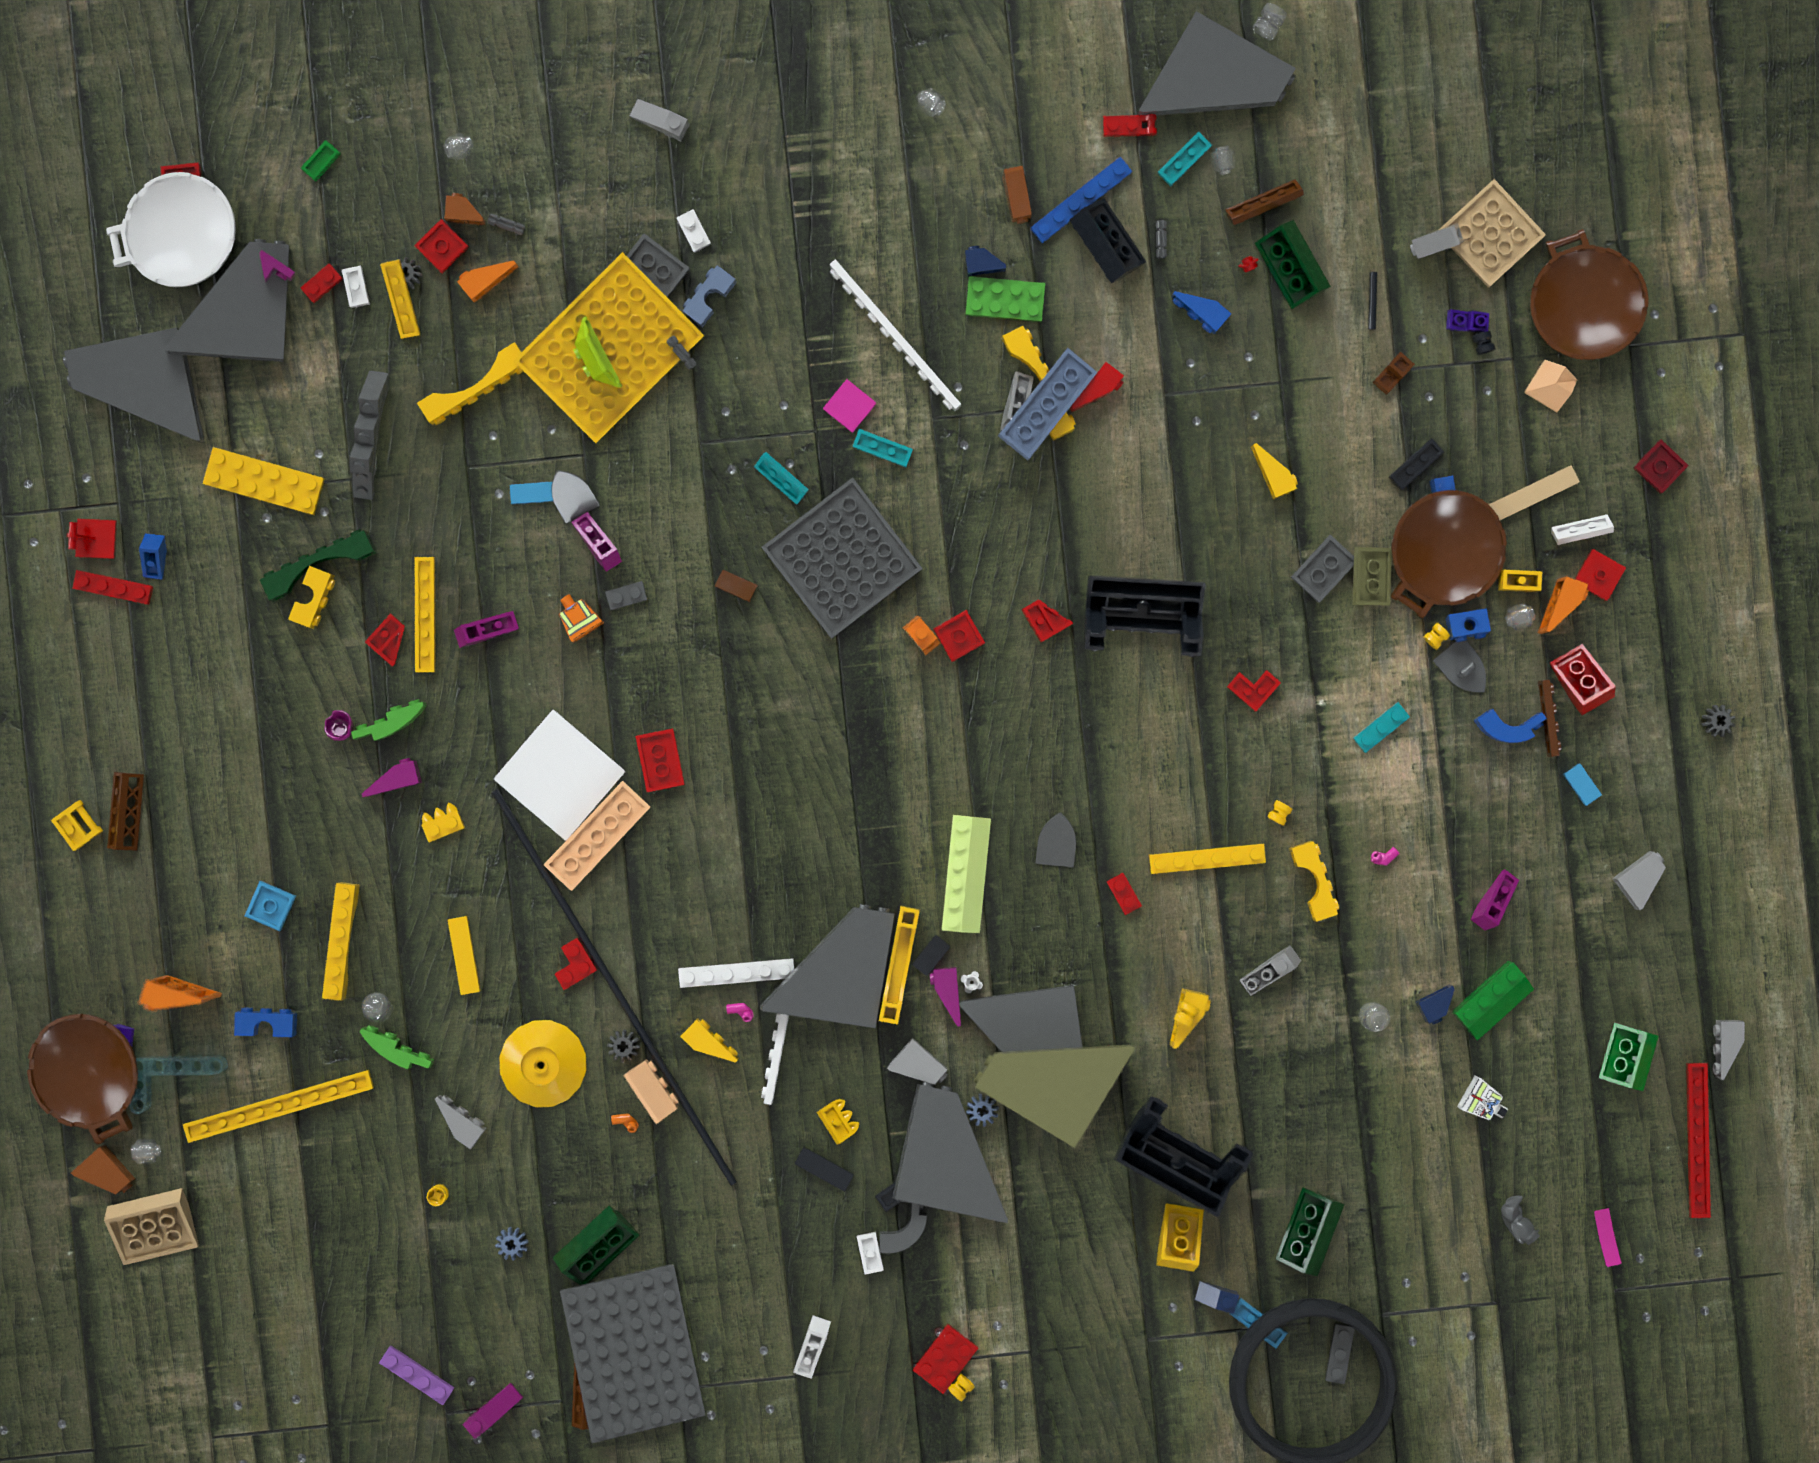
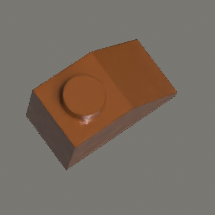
(460, 210)

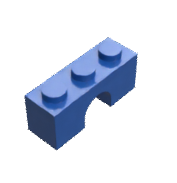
(283, 1022)

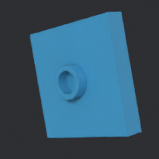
(270, 906)

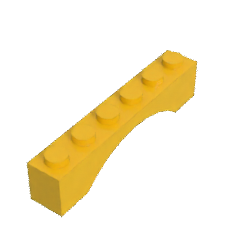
(1020, 347)
(438, 406)
(338, 948)
(899, 965)

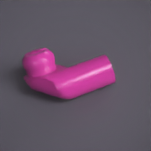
(1384, 858)
(742, 1009)

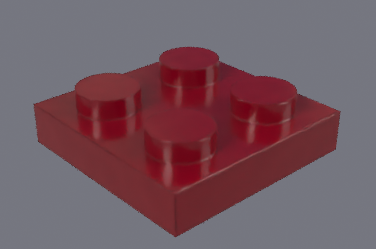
(1660, 466)

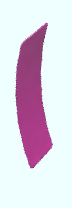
(1607, 1237)

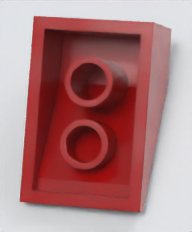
(1583, 679)

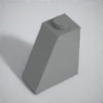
(1437, 241)
(1640, 878)
(918, 1064)

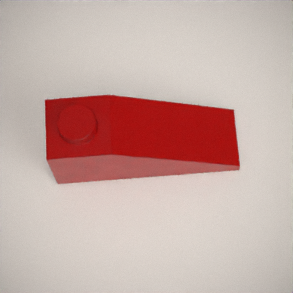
(1100, 386)

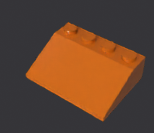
(173, 992)

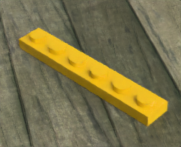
(425, 614)
(1207, 858)

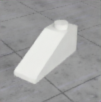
(812, 1347)

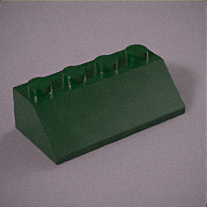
(1292, 264)
(1309, 1232)
(595, 1246)

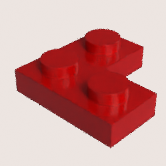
(1254, 694)
(580, 964)

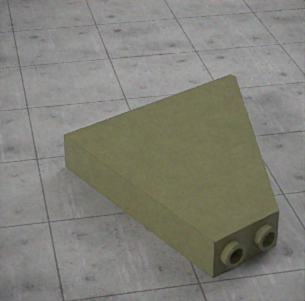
(1054, 1086)

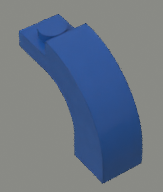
(1496, 729)

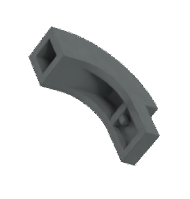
(902, 1239)

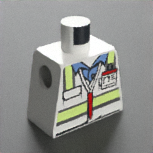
(1482, 1100)

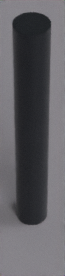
(1372, 301)

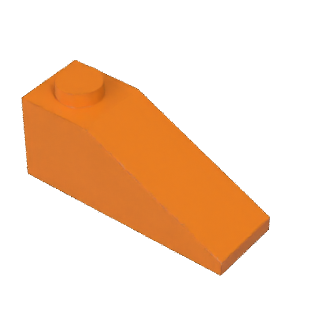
(481, 280)

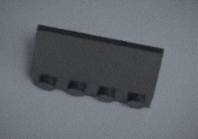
(1107, 240)

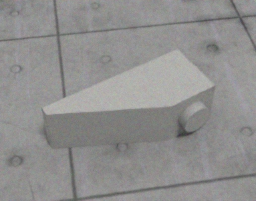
(660, 119)
(1019, 392)

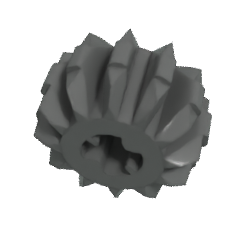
(412, 270)
(1711, 720)
(628, 1051)

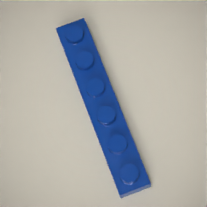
(1081, 198)

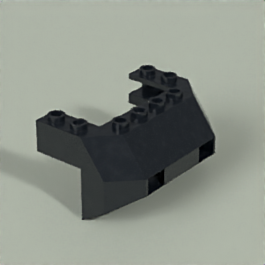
(1145, 607)
(1178, 1163)

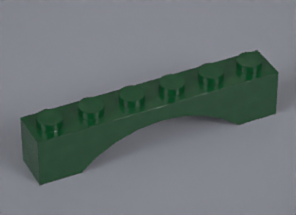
(282, 582)

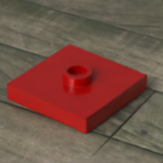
(441, 246)
(1600, 574)
(959, 636)

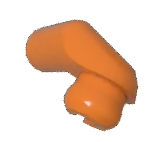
(627, 1120)

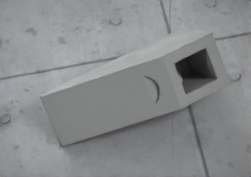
(1271, 970)
(1729, 1040)
(462, 1126)

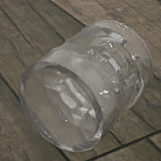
(1271, 18)

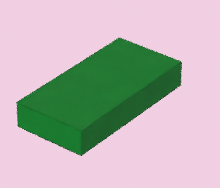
(320, 160)

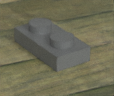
(626, 595)

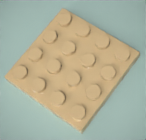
(1493, 233)

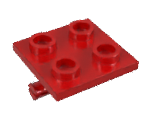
(93, 538)

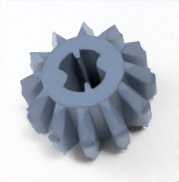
(984, 1116)
(505, 1245)

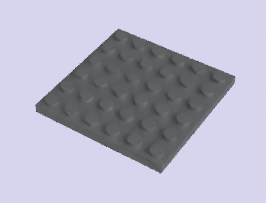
(842, 558)

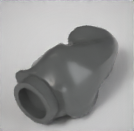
(1518, 1226)

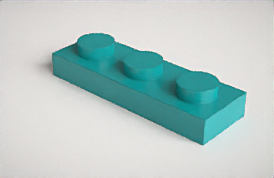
(1184, 159)
(882, 448)
(781, 478)
(1381, 727)

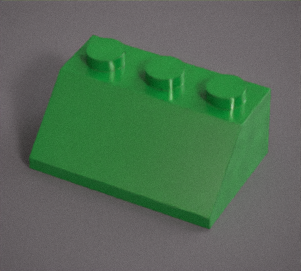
(1628, 1057)

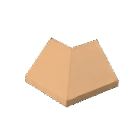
(1551, 385)

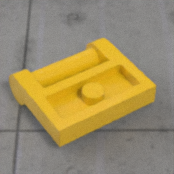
(72, 830)

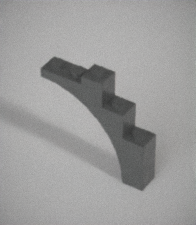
(366, 433)

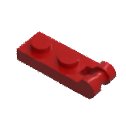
(1129, 125)

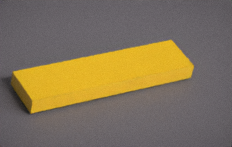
(400, 299)
(464, 955)

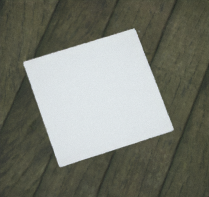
(559, 775)

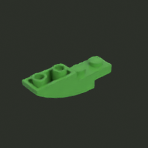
(397, 719)
(387, 1046)

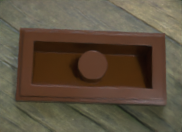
(736, 586)

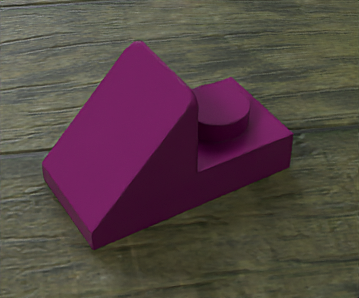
(270, 265)

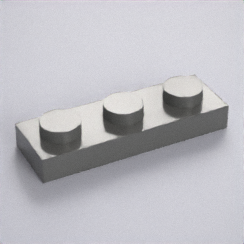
(1339, 1353)

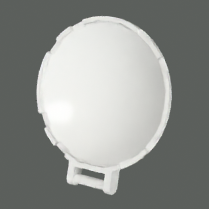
(176, 230)

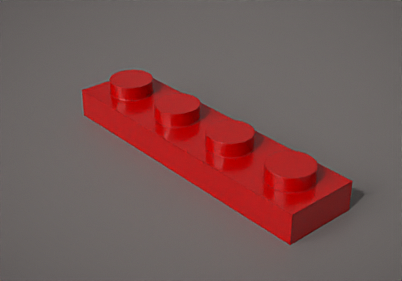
(112, 587)

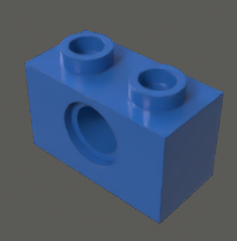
(1478, 619)

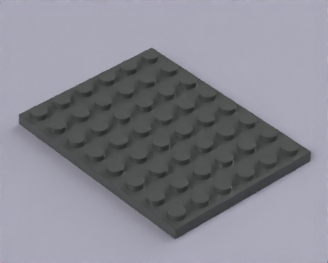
(632, 1353)

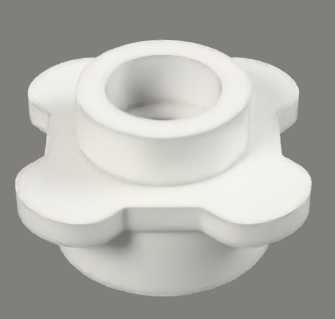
(974, 977)

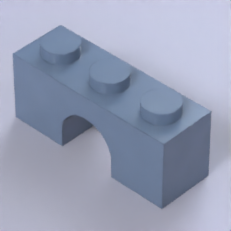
(716, 281)

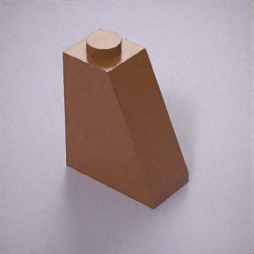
(1017, 194)
(105, 1171)

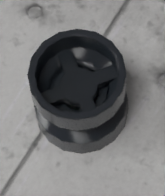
(1483, 338)

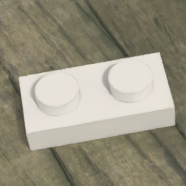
(693, 231)
(355, 286)
(870, 1253)

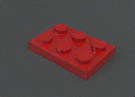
(660, 760)
(945, 1358)

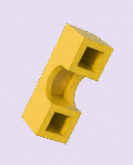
(309, 613)

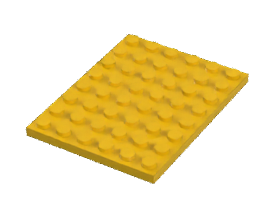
(632, 327)

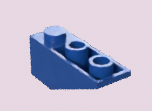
(1207, 311)

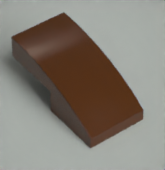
(1393, 373)

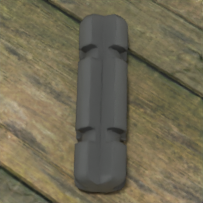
(506, 224)
(1161, 239)
(681, 352)

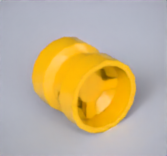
(1436, 636)
(1280, 812)
(1185, 1018)
(437, 1198)
(961, 1387)

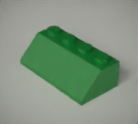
(1493, 999)

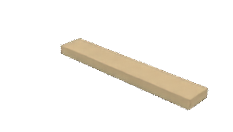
(1535, 492)

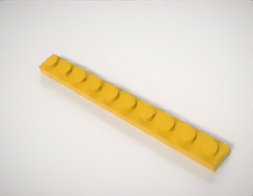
(278, 1106)

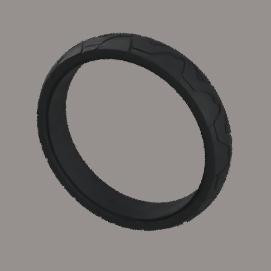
(1359, 1440)

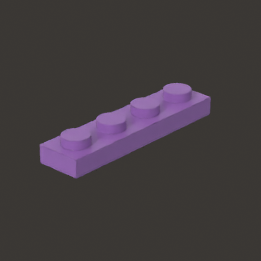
(416, 1375)

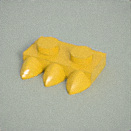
(442, 824)
(837, 1121)

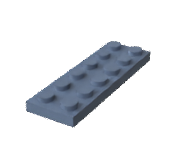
(1047, 404)

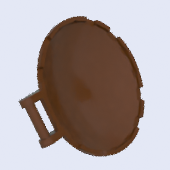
(1588, 300)
(1447, 550)
(84, 1074)

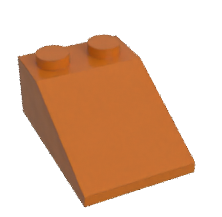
(1564, 599)

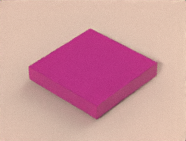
(849, 406)

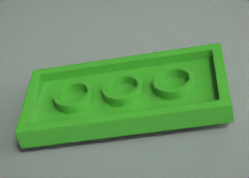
(1005, 299)

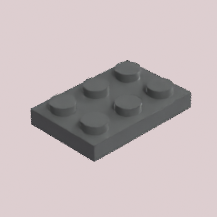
(658, 264)
(1324, 568)

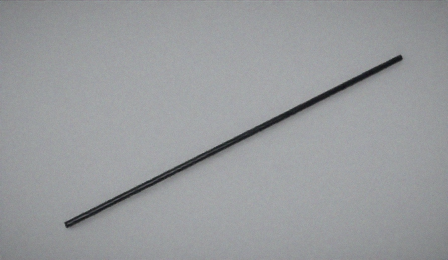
(614, 987)

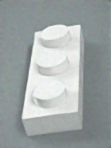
(1582, 529)

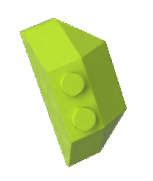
(594, 357)

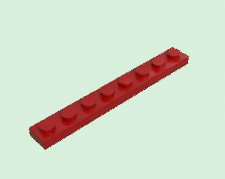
(1698, 1140)

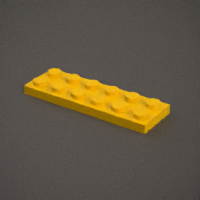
(263, 481)

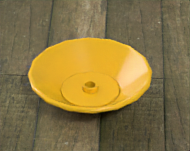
(562, 1059)

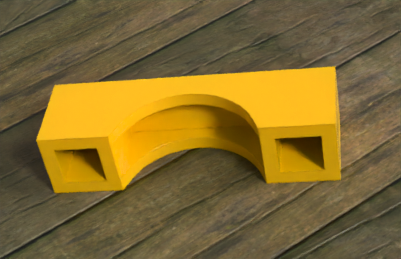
(1322, 903)

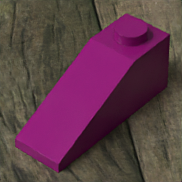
(597, 541)
(485, 629)
(397, 777)
(1495, 901)
(947, 988)
(492, 1410)

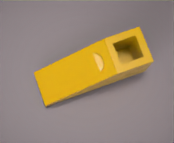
(703, 1040)

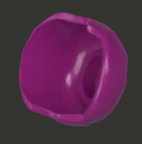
(338, 725)

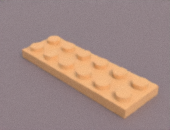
(597, 835)

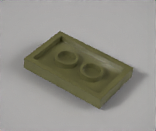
(1372, 576)

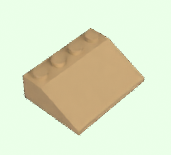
(151, 1226)

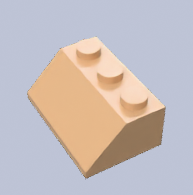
(652, 1090)

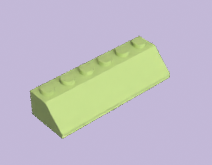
(966, 874)

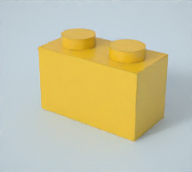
(1520, 581)

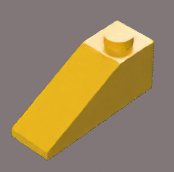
(1275, 474)

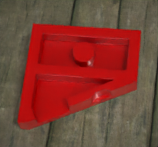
(1045, 620)
(387, 639)

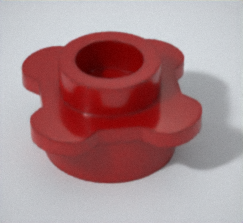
(1249, 263)

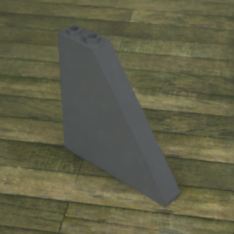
(1216, 72)
(241, 312)
(139, 380)
(841, 974)
(1028, 1019)
(943, 1160)

